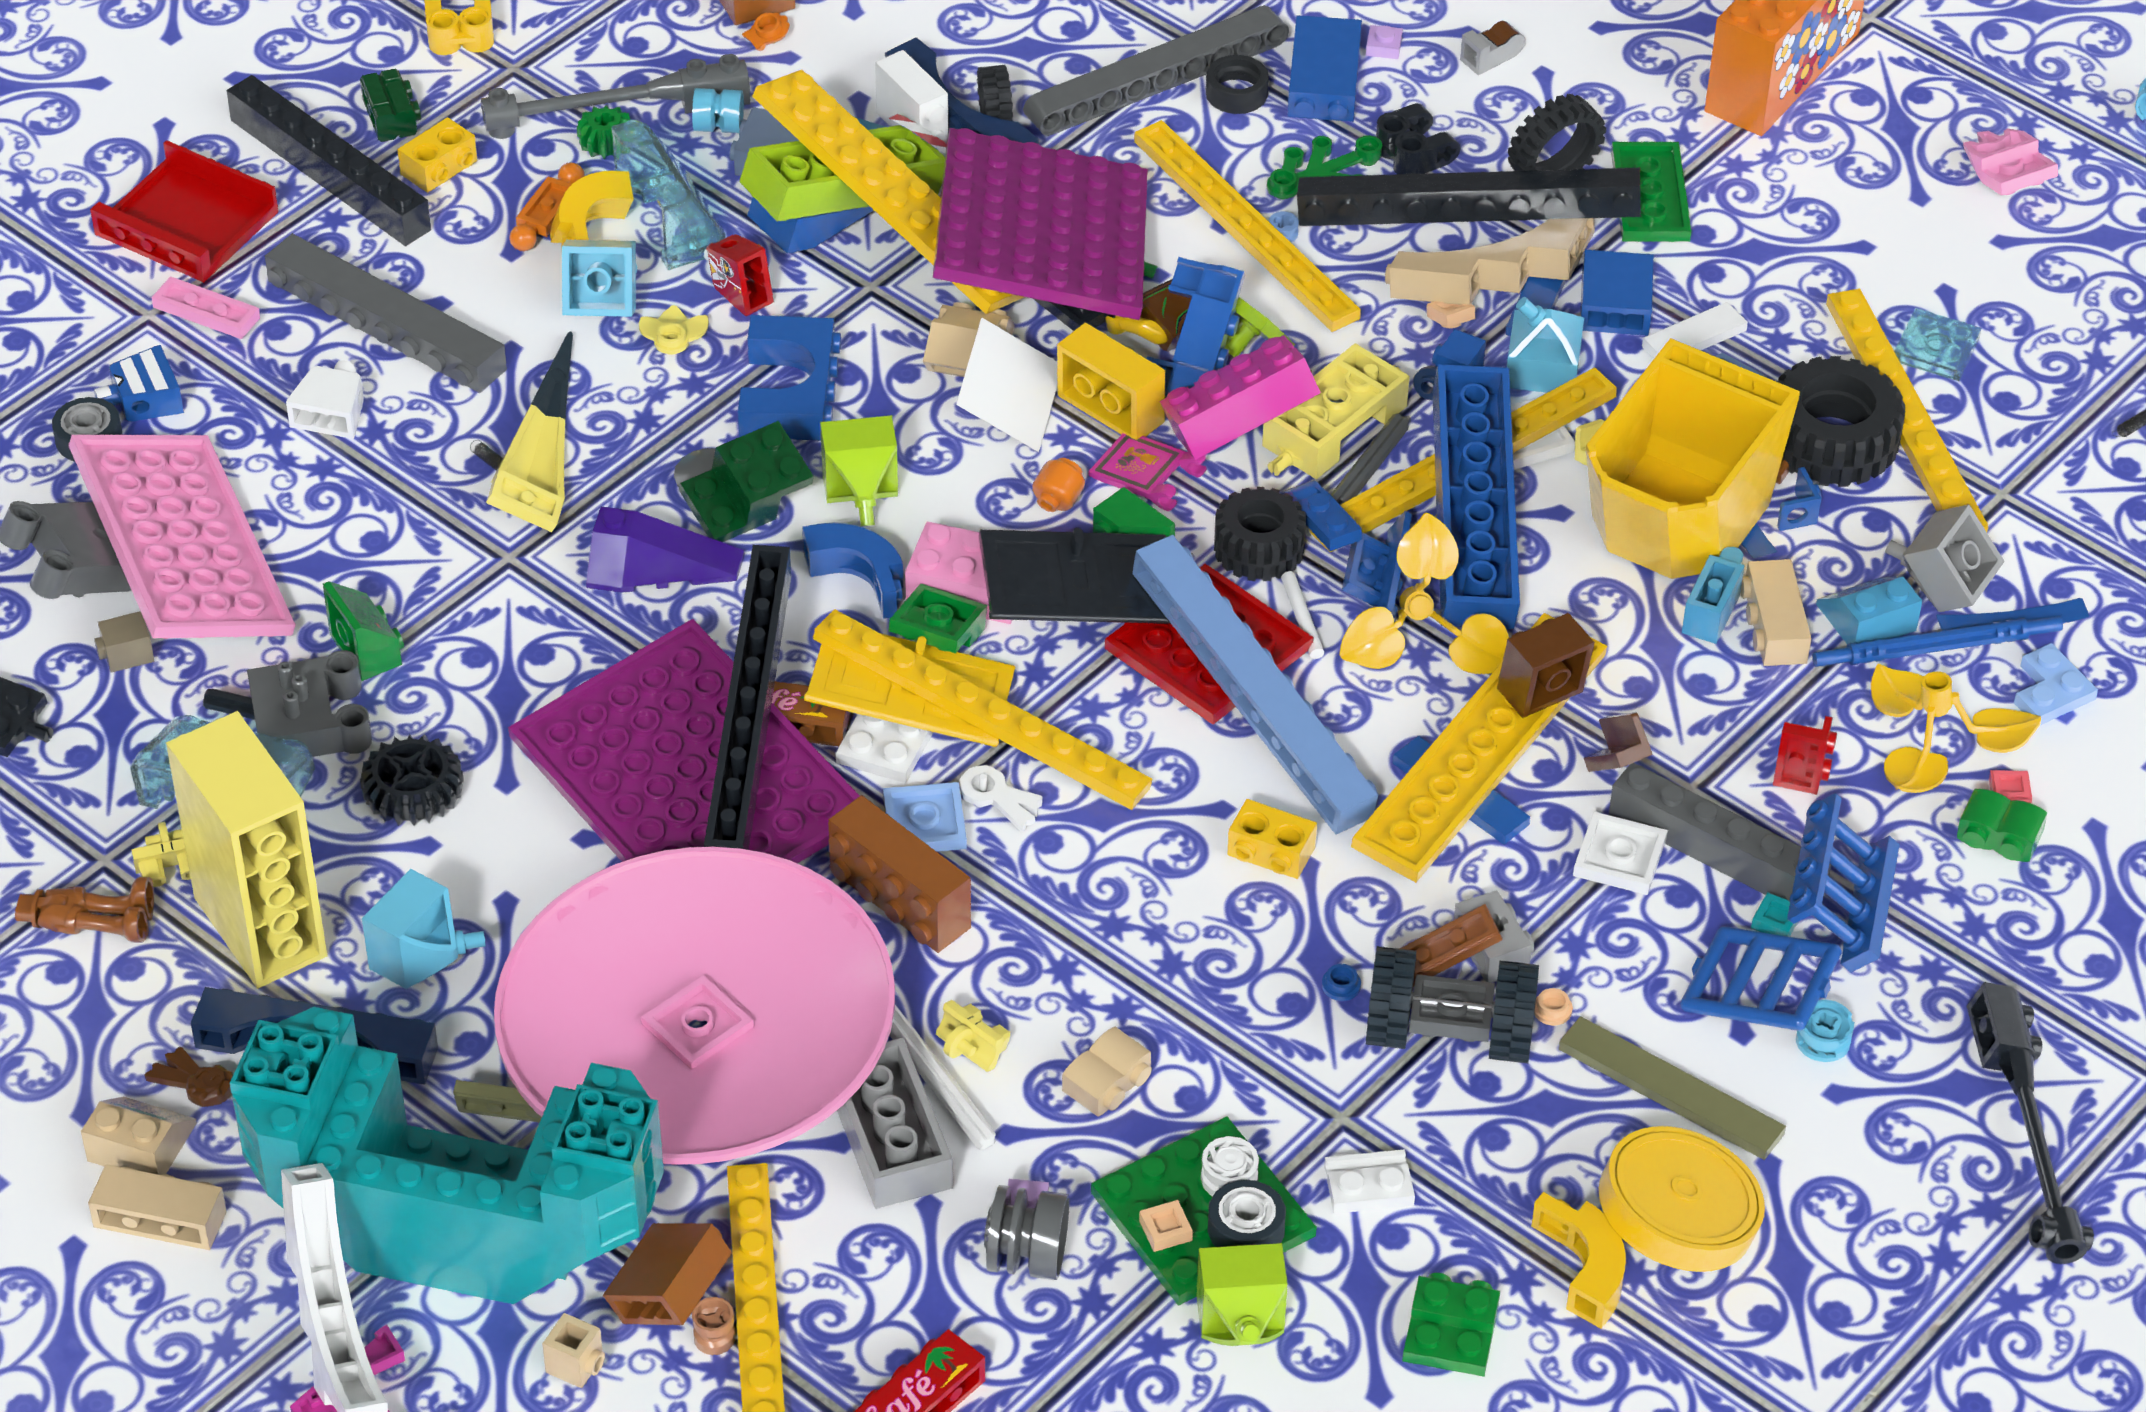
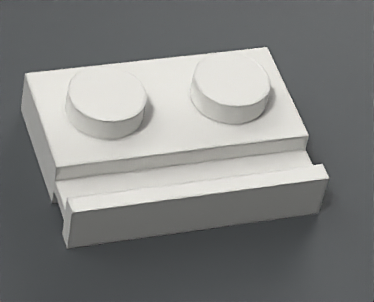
(1369, 1181)

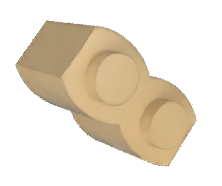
(1107, 1071)

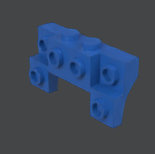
(1207, 322)

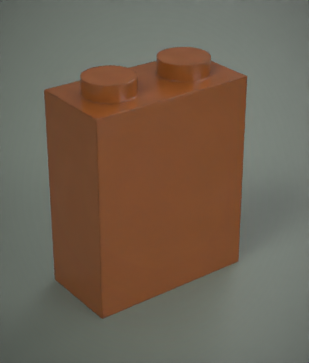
(667, 1273)

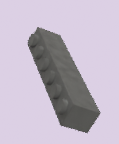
(1707, 831)

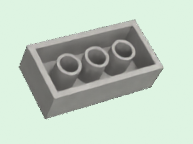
(896, 1132)

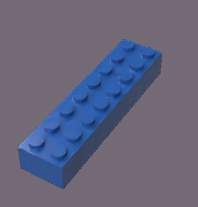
(1476, 491)

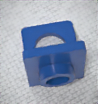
(1808, 498)

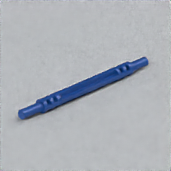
(1937, 641)

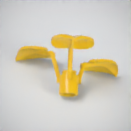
(1424, 552)
(1919, 771)

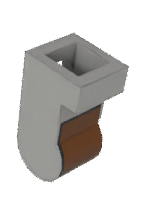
(1490, 47)

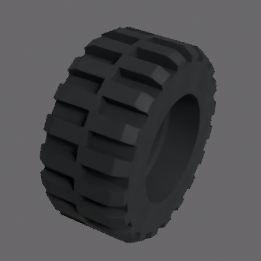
(1849, 393)

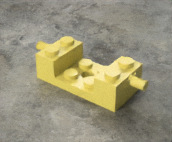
(1313, 430)

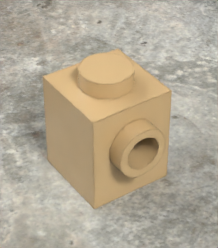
(573, 1350)

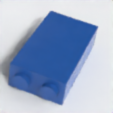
(1324, 68)

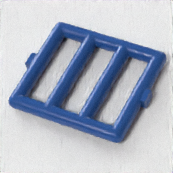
(1757, 943)

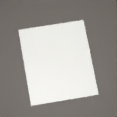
(1009, 385)

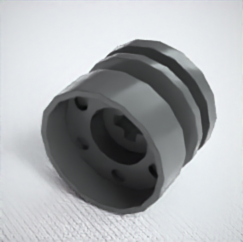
(1027, 1232)

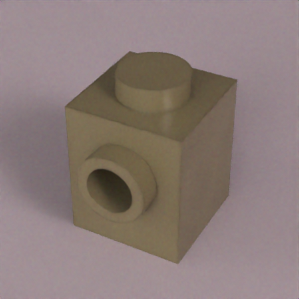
(124, 642)

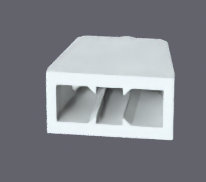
(327, 401)

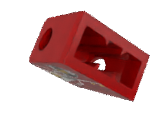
(740, 273)

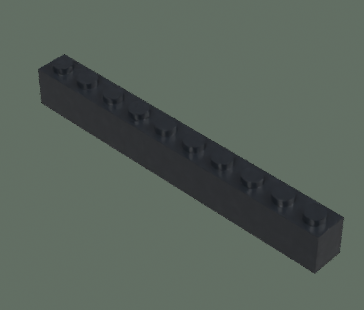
(1469, 196)
(749, 698)

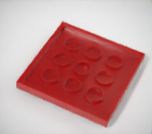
(1169, 662)

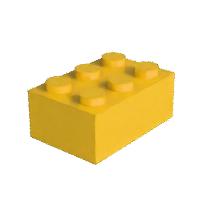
(1110, 382)

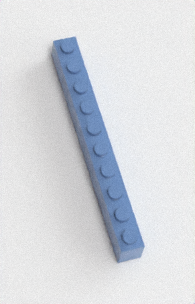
(1255, 684)

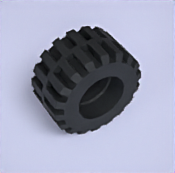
(1259, 533)

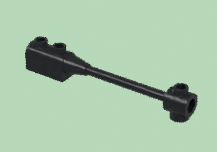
(2006, 1045)

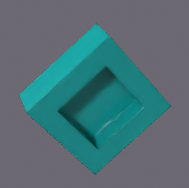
(1772, 916)

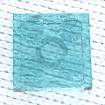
(1937, 344)

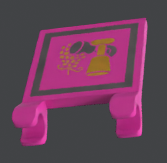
(1144, 467)

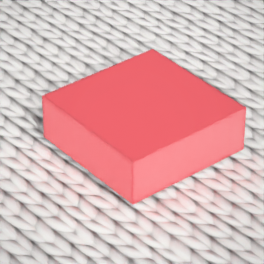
(2011, 784)

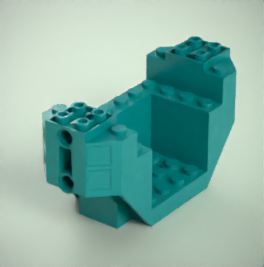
(439, 1202)

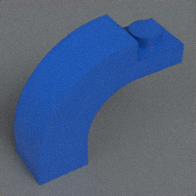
(859, 552)

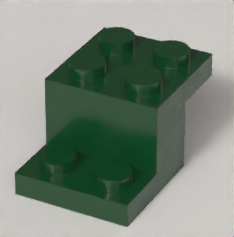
(746, 482)

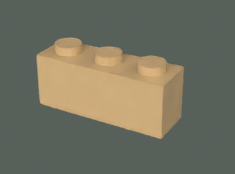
(1776, 612)
(157, 1207)

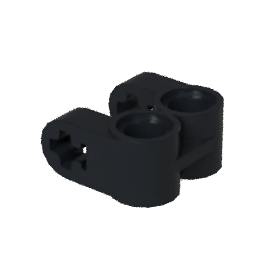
(1408, 147)

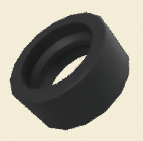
(1237, 68)

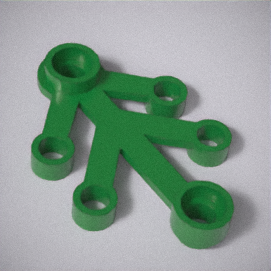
(1284, 181)

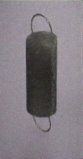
(2132, 424)
(487, 455)

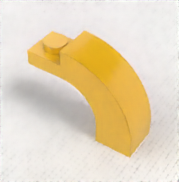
(589, 198)
(1590, 1236)

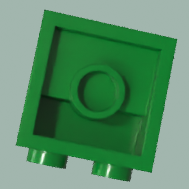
(939, 617)
(1451, 1324)

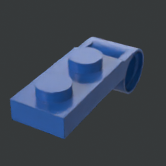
(1325, 516)

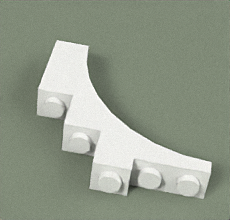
(325, 1305)

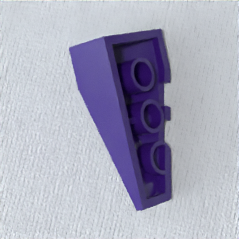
(643, 550)

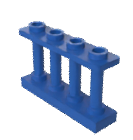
(1871, 881)

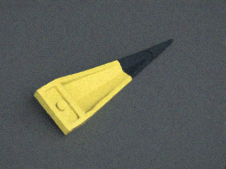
(532, 471)

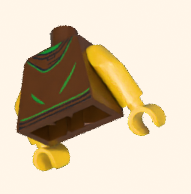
(1160, 318)

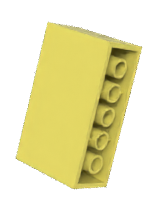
(247, 848)

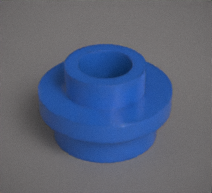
(1341, 982)

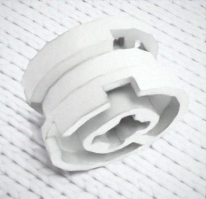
(1228, 1163)

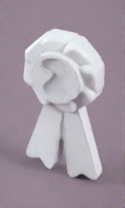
(988, 787)

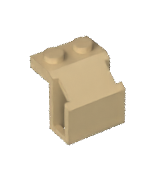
(954, 335)

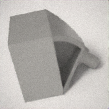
(1950, 558)

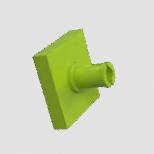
(1250, 324)

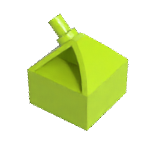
(859, 462)
(1241, 1294)

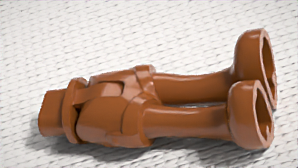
(72, 908)

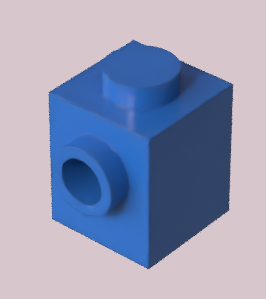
(1460, 350)

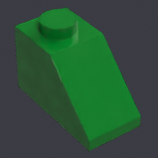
(1129, 515)

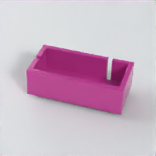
(1239, 396)

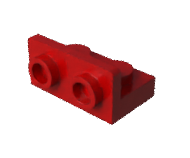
(1803, 756)

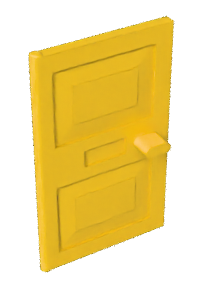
(856, 689)

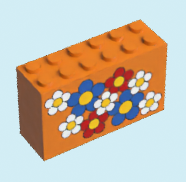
(1772, 54)

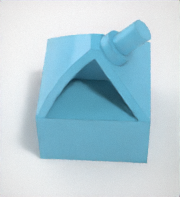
(599, 278)
(1543, 347)
(413, 931)

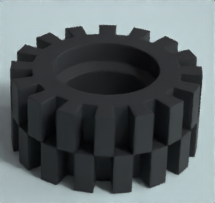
(995, 92)

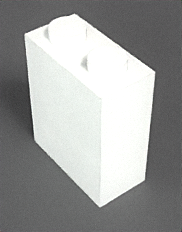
(911, 92)

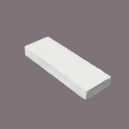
(1700, 330)

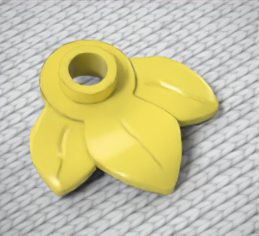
(673, 330)

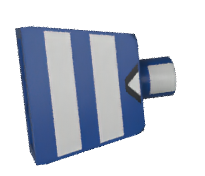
(143, 386)

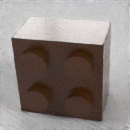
(1545, 665)

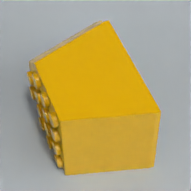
(1687, 460)

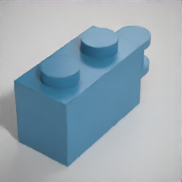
(1714, 595)

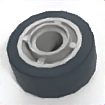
(84, 417)

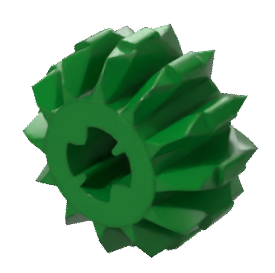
(596, 130)

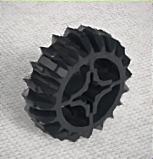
(409, 769)

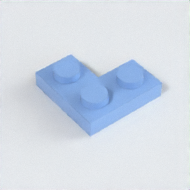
(2058, 685)

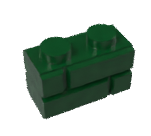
(390, 104)

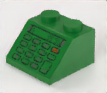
(362, 629)

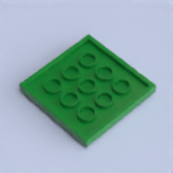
(1176, 1175)

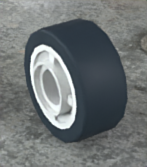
(1246, 1215)

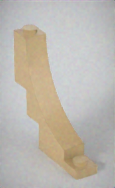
(1456, 276)

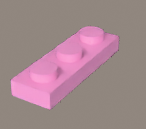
(205, 307)

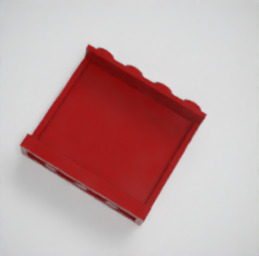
(188, 213)

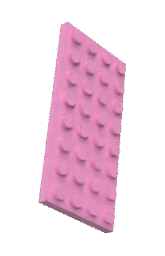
(181, 536)

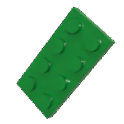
(1662, 192)

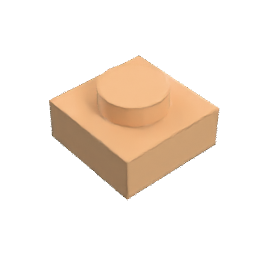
(1450, 314)
(1165, 1225)

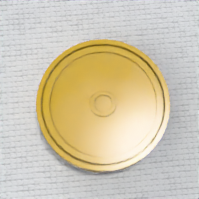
(1681, 1198)

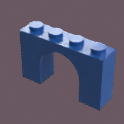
(796, 343)

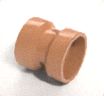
(713, 1326)

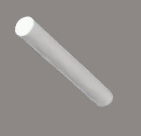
(1301, 612)

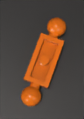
(541, 208)

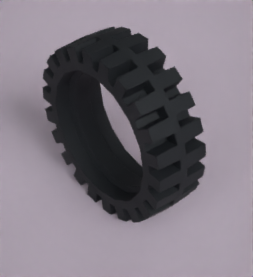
(1546, 124)

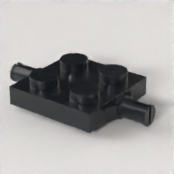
(19, 715)

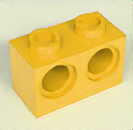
(437, 154)
(1272, 838)

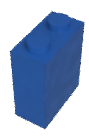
(1617, 292)

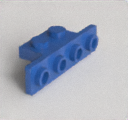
(1373, 568)

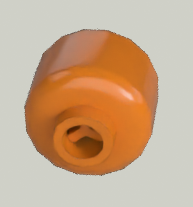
(1058, 485)

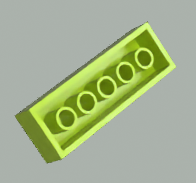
(798, 184)

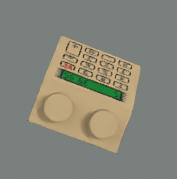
(135, 1135)

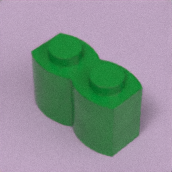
(2001, 825)

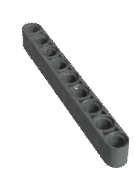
(1153, 70)

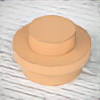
(1553, 1007)

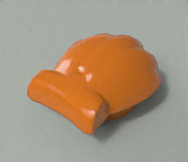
(767, 30)

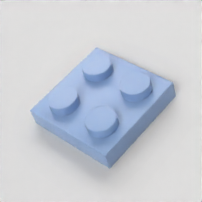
(929, 813)

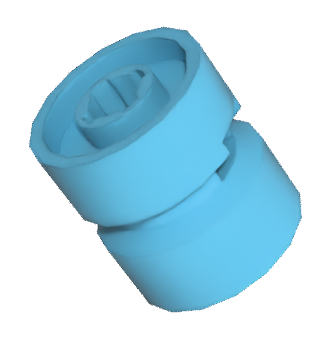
(717, 110)

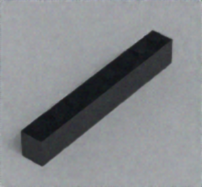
(329, 160)

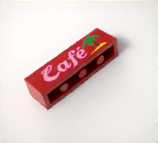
(932, 1381)

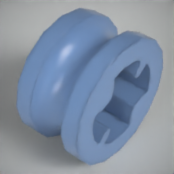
(1288, 221)

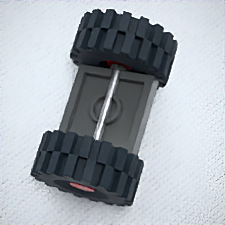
(1452, 1006)

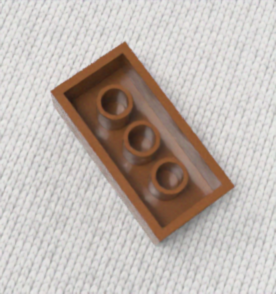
(899, 874)

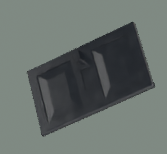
(1066, 576)

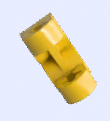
(449, 31)

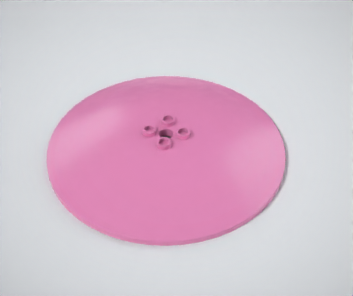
(713, 935)

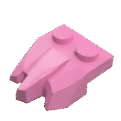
(2009, 161)

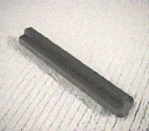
(1371, 459)

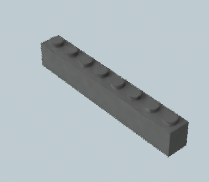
(386, 313)

